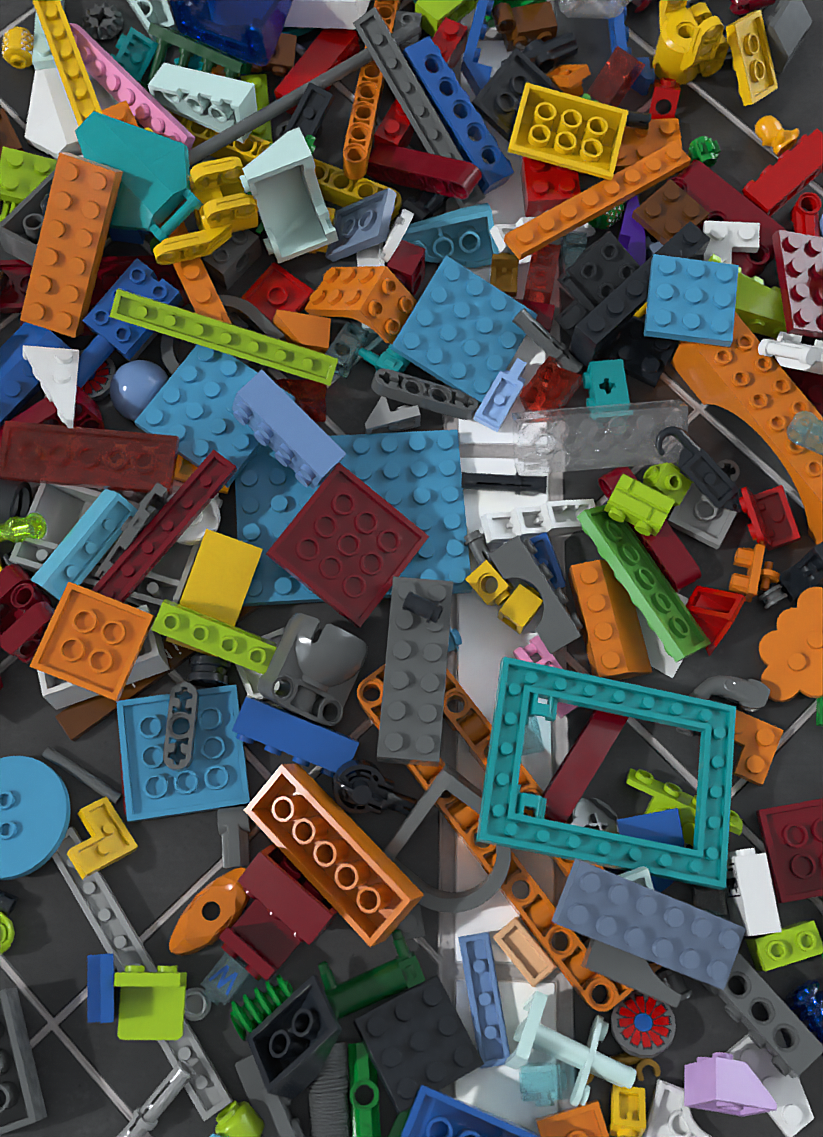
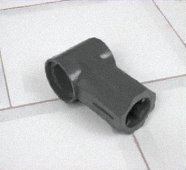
(234, 828)

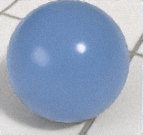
(135, 387)

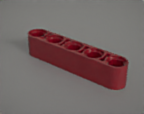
(423, 171)
(665, 547)
(581, 764)

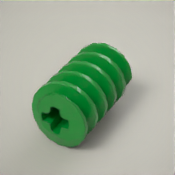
(257, 1010)

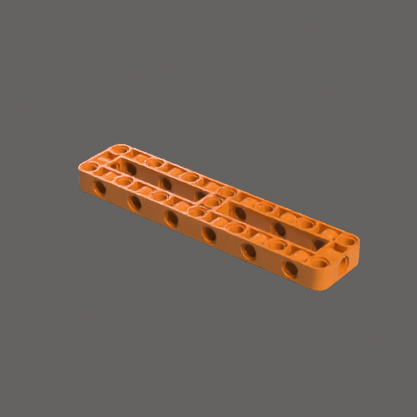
(535, 908)

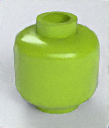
(239, 1121)

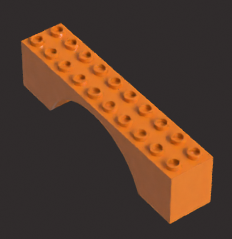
(762, 397)

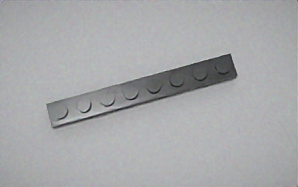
(410, 92)

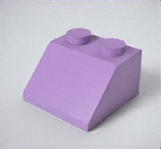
(725, 1087)

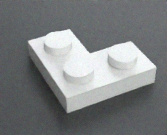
(729, 238)

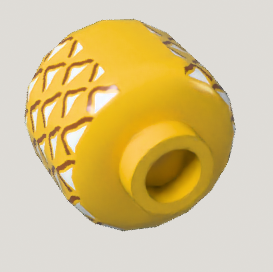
(18, 47)

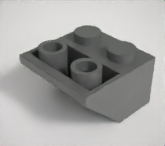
(786, 31)

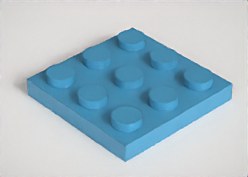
(691, 300)

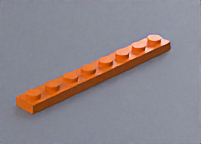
(596, 200)

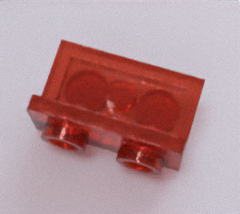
(550, 387)
(308, 395)

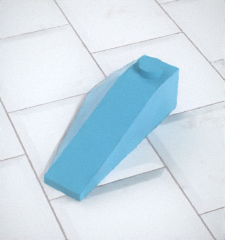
(458, 234)

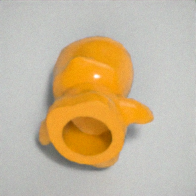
(773, 135)

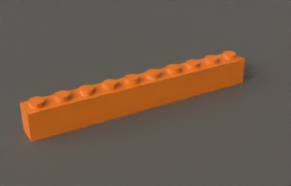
(190, 272)

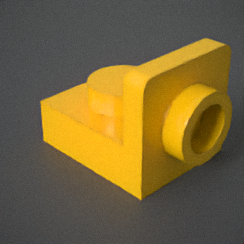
(627, 1112)

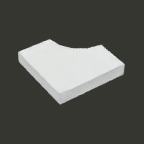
(668, 1114)

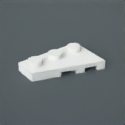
(792, 1105)

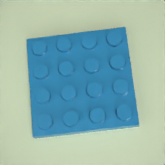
(461, 330)
(199, 409)
(218, 763)

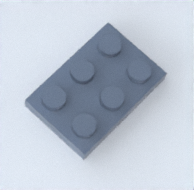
(362, 224)

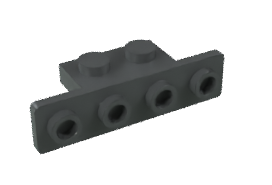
(271, 1108)

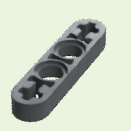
(425, 391)

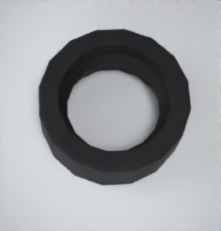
(14, 499)

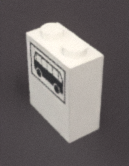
(751, 893)

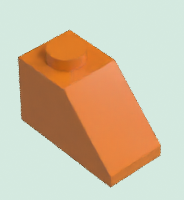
(304, 329)

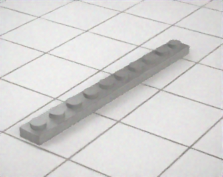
(120, 938)

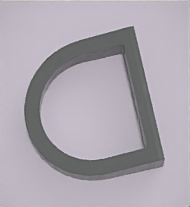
(245, 311)
(433, 898)

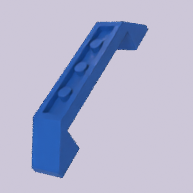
(619, 36)
(477, 74)

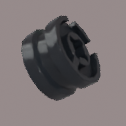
(208, 671)

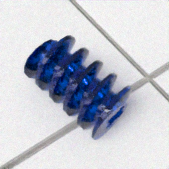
(811, 1006)

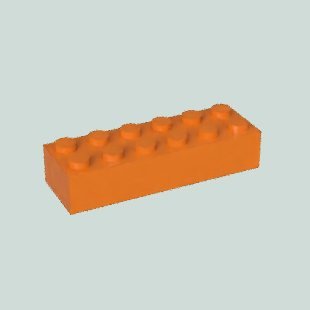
(71, 244)
(333, 853)

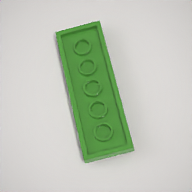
(644, 583)

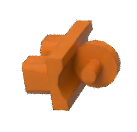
(753, 561)

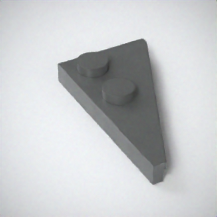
(133, 526)

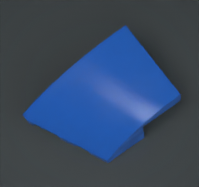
(657, 827)

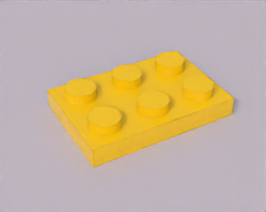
(751, 57)

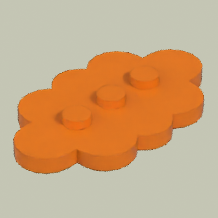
(795, 650)

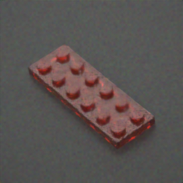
(87, 457)

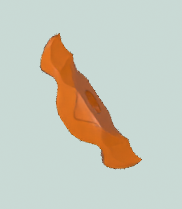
(196, 932)

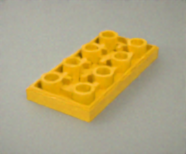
(219, 579)

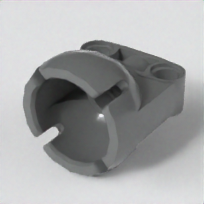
(313, 669)

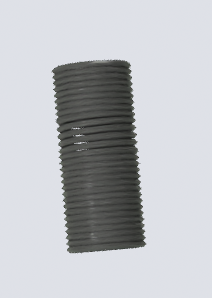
(328, 1100)

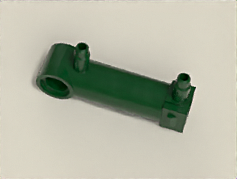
(375, 983)

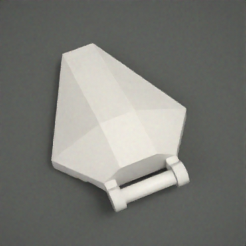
(51, 117)
(794, 354)

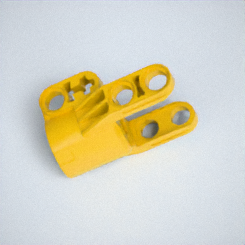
(688, 42)
(224, 211)

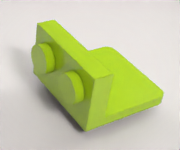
(151, 1003)

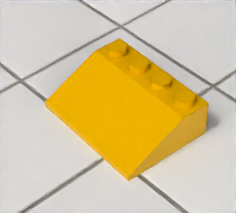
(568, 131)

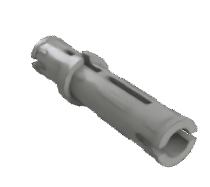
(146, 1116)

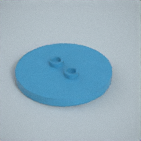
(32, 815)

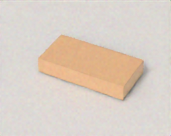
(524, 952)

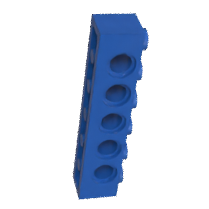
(427, 55)

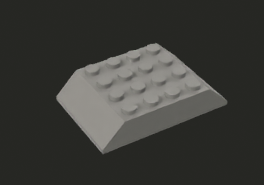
(63, 508)

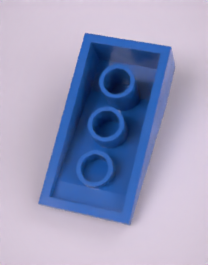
(445, 1116)

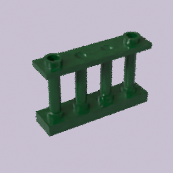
(188, 47)

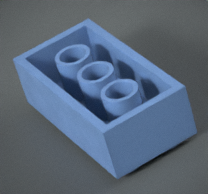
(286, 430)

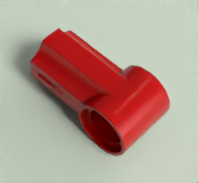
(806, 221)

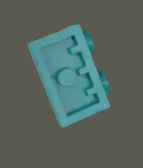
(135, 52)

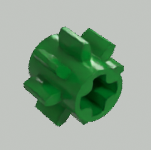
(704, 151)

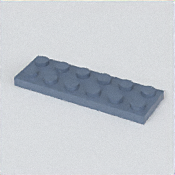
(648, 924)

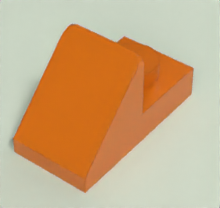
(569, 78)

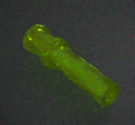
(18, 529)

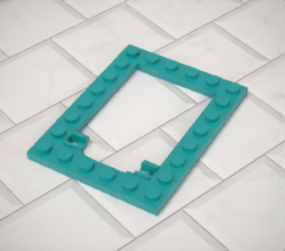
(503, 805)

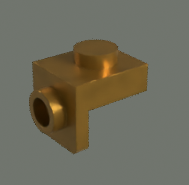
(505, 273)

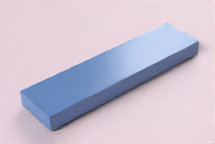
(484, 999)

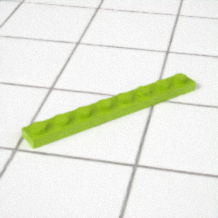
(223, 337)

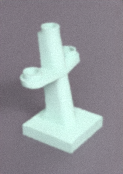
(536, 1036)

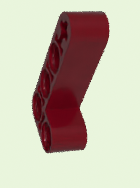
(45, 412)

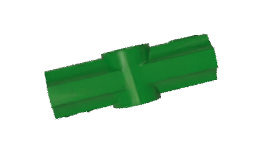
(364, 1118)

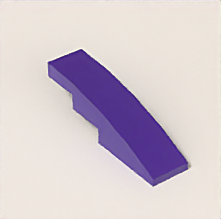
(632, 233)

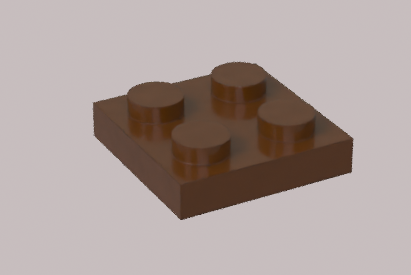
(669, 212)

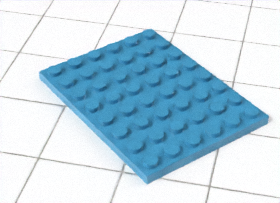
(408, 469)

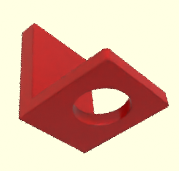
(665, 89)

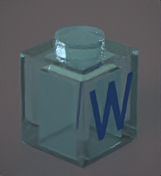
(225, 980)

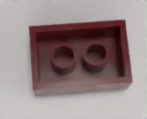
(287, 894)

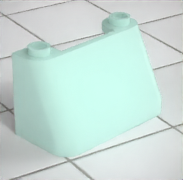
(289, 198)

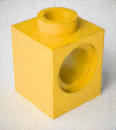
(478, 580)
(520, 608)

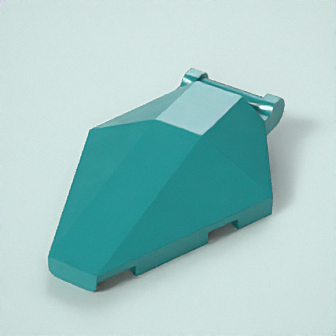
(152, 177)

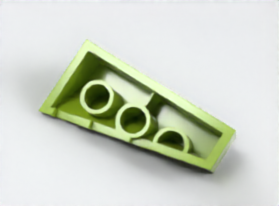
(758, 304)

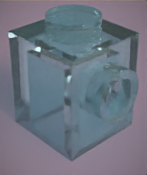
(542, 1083)

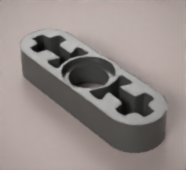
(171, 748)

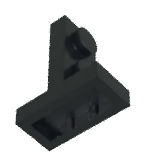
(804, 574)

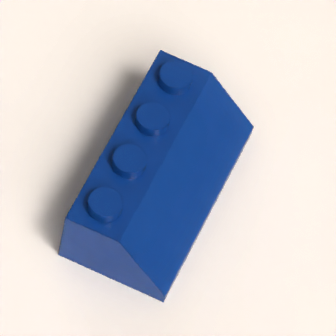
(16, 374)

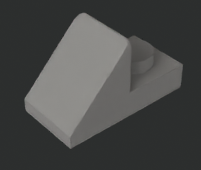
(384, 421)

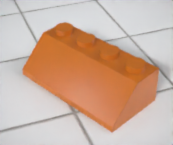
(610, 622)

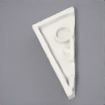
(58, 377)

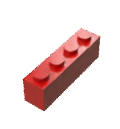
(326, 52)
(788, 176)

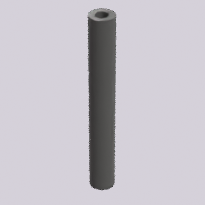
(82, 775)

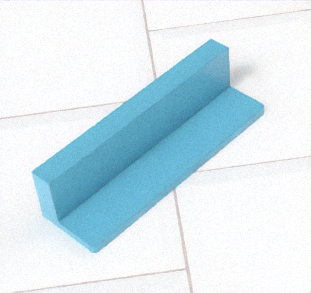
(85, 543)

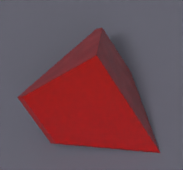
(714, 612)

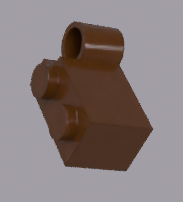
(524, 24)

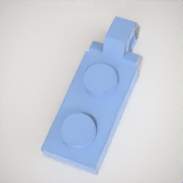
(501, 396)

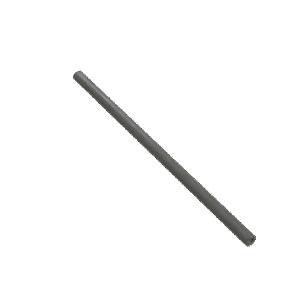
(292, 99)

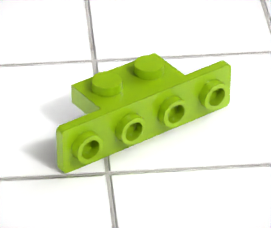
(670, 796)

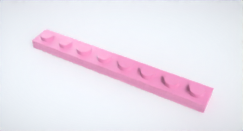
(125, 87)

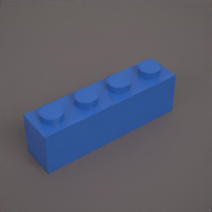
(293, 735)

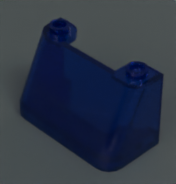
(235, 26)

